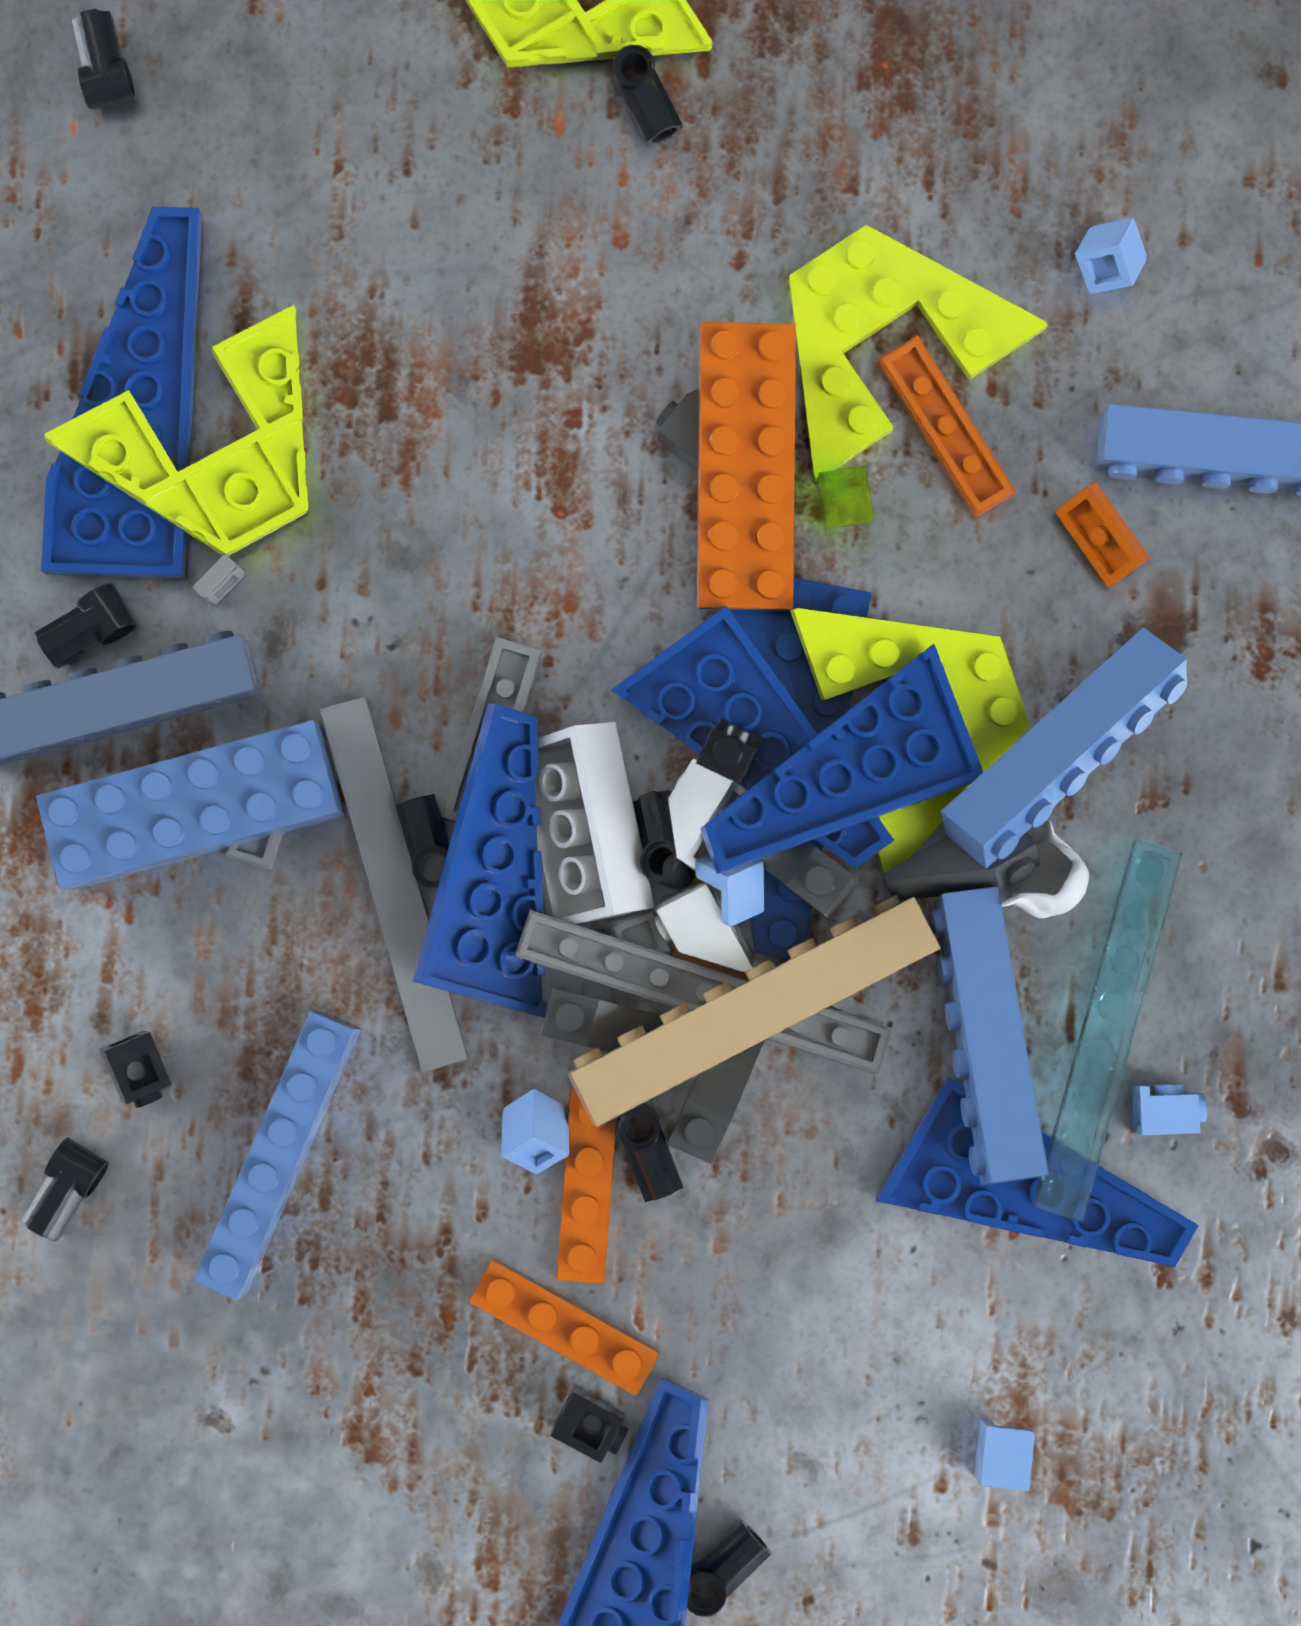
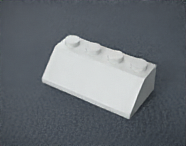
(588, 827)

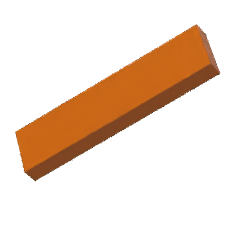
(946, 427)

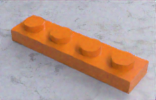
(586, 1197)
(564, 1326)

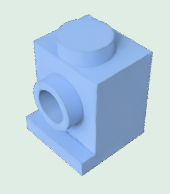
(1166, 1110)

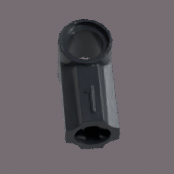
(104, 71)
(645, 97)
(97, 620)
(423, 834)
(658, 841)
(650, 1156)
(70, 1178)
(727, 1567)

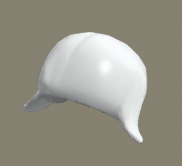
(1056, 883)

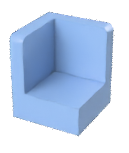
(1111, 256)
(740, 888)
(535, 1131)
(1004, 1456)

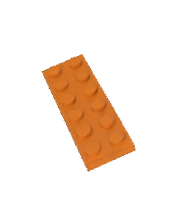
(746, 466)

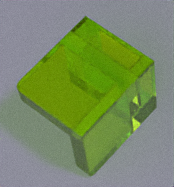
(844, 498)

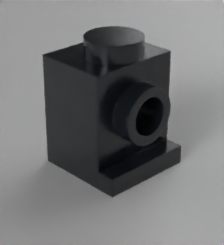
(730, 751)
(142, 1049)
(572, 1432)

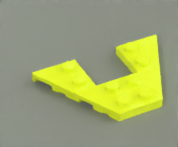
(563, 33)
(858, 292)
(234, 491)
(857, 651)

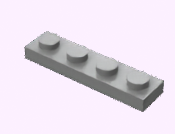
(506, 683)

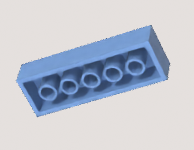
(190, 805)

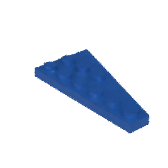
(724, 675)
(873, 760)
(491, 874)
(938, 1180)
(646, 1536)

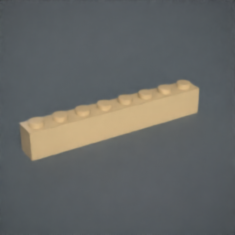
(752, 1011)

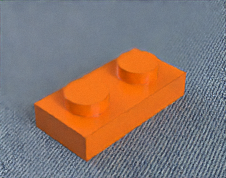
(1102, 534)

